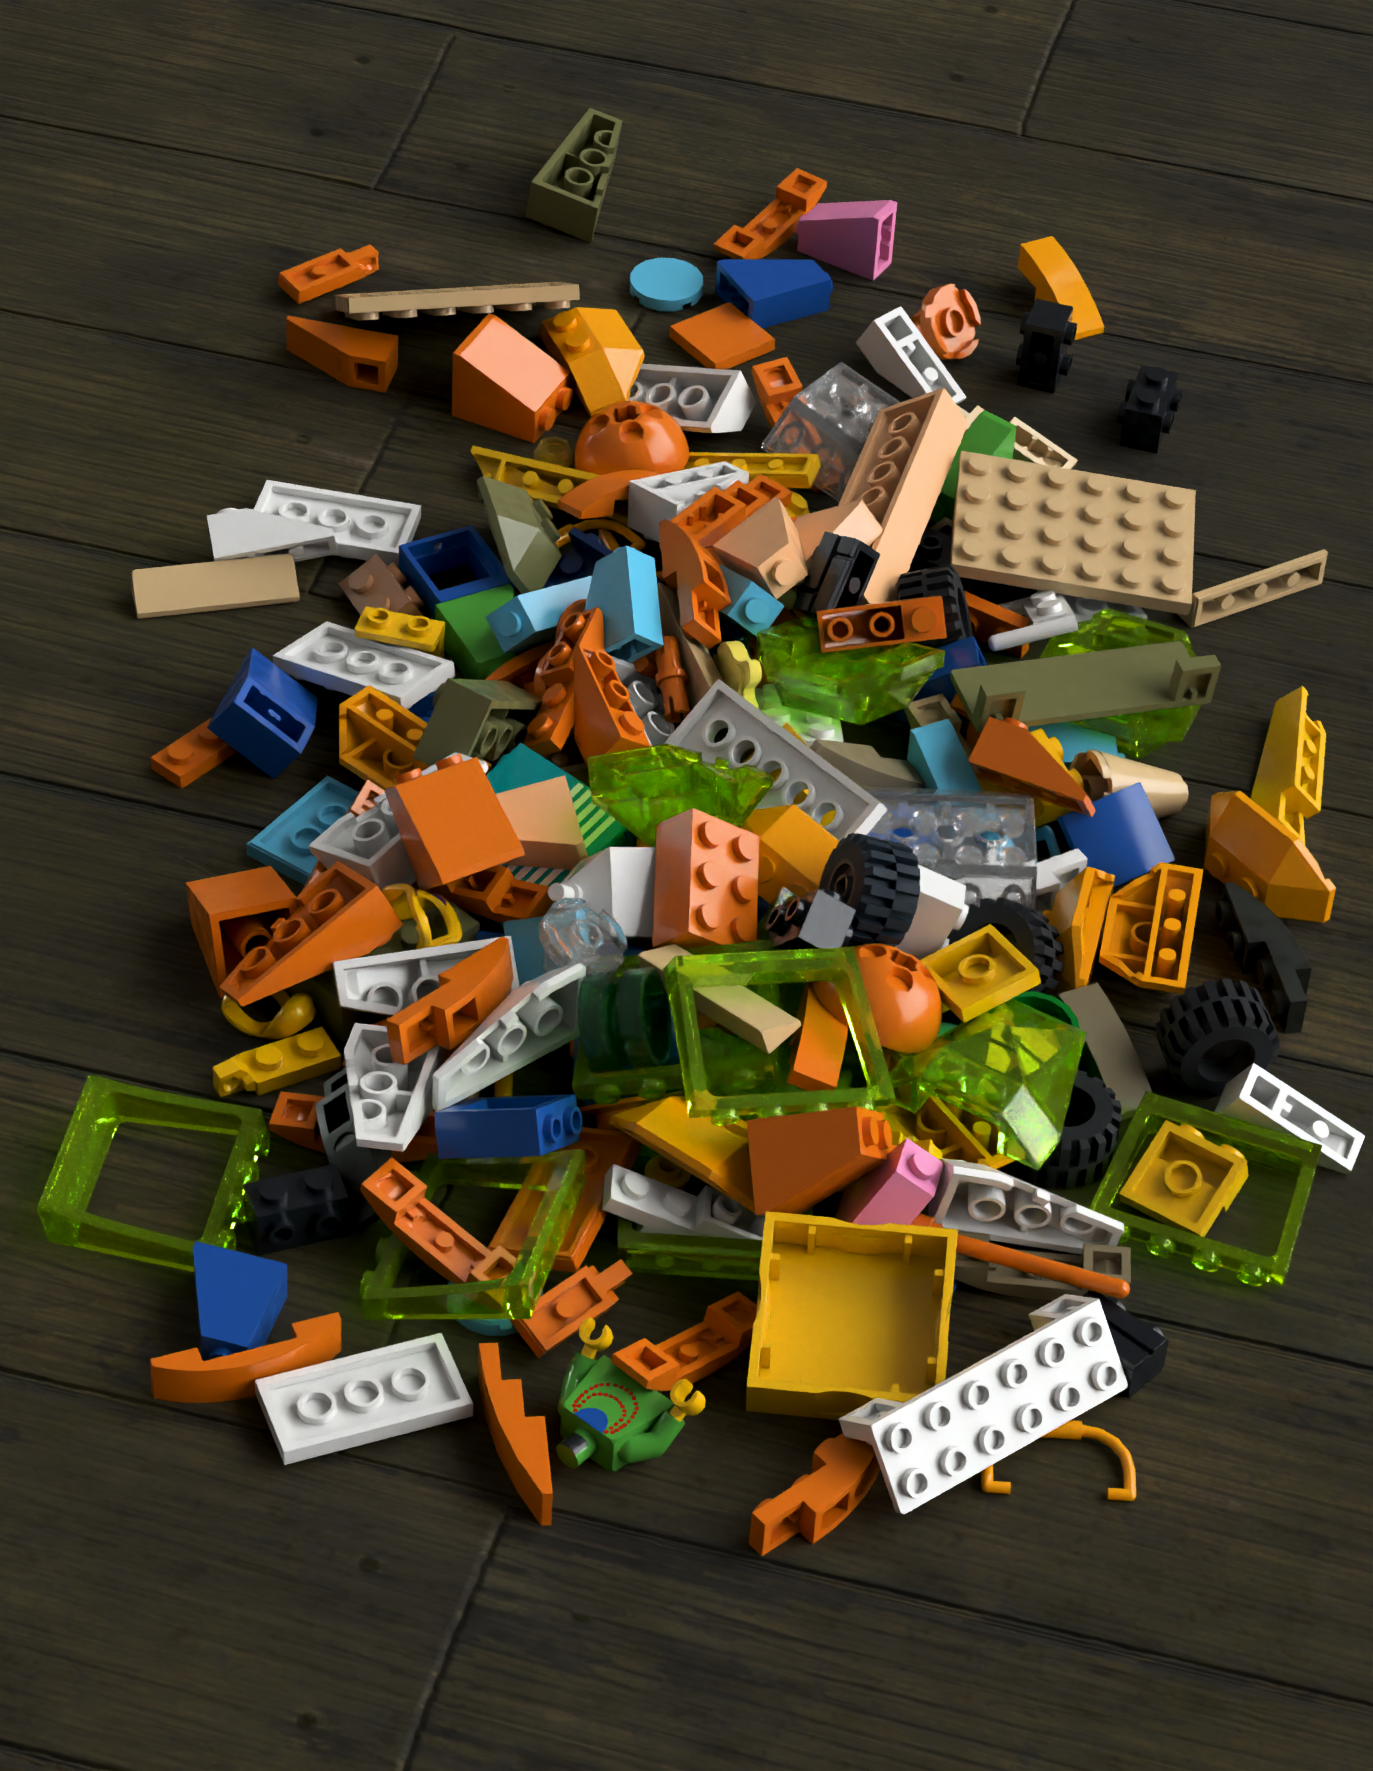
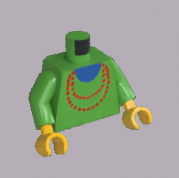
(612, 1414)

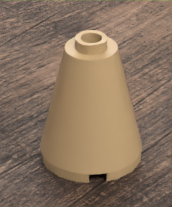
(1109, 773)

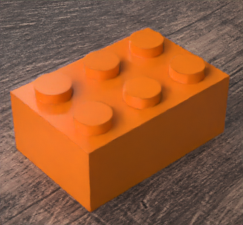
(704, 882)

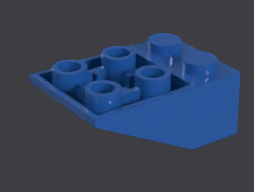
(265, 715)

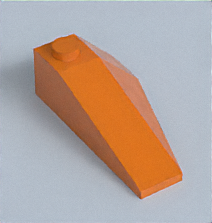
(335, 921)

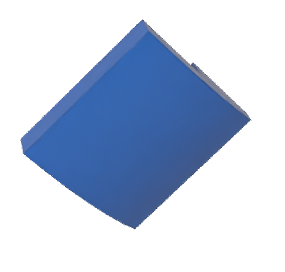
(1120, 836)

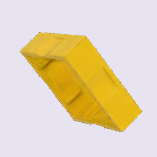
(848, 1314)

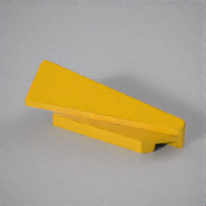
(539, 478)

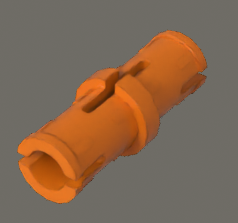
(672, 680)

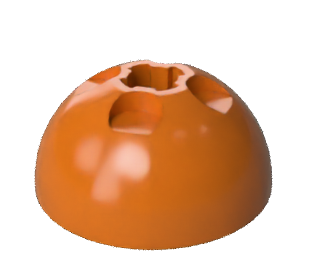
(631, 438)
(900, 996)

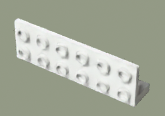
(993, 1404)

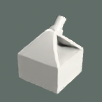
(620, 884)

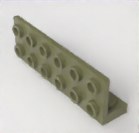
(1087, 685)

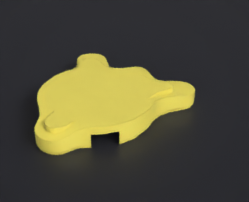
(738, 671)

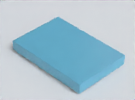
(287, 838)

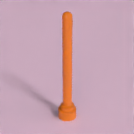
(1033, 1264)

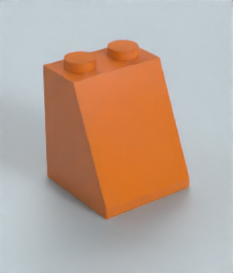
(507, 382)
(451, 822)
(236, 915)
(813, 1155)

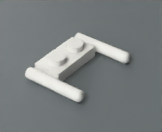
(1048, 617)

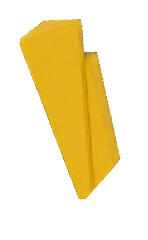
(1291, 764)

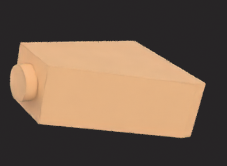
(845, 520)
(765, 549)
(545, 824)

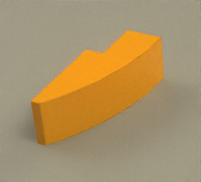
(1059, 282)

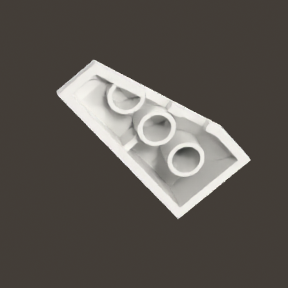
(519, 1031)
(386, 1096)

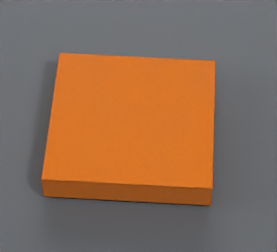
(722, 337)

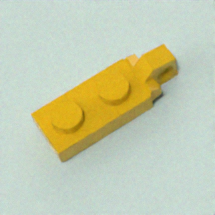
(278, 1064)

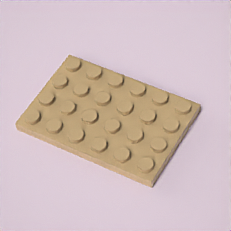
(466, 299)
(1073, 532)

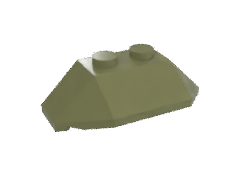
(521, 533)

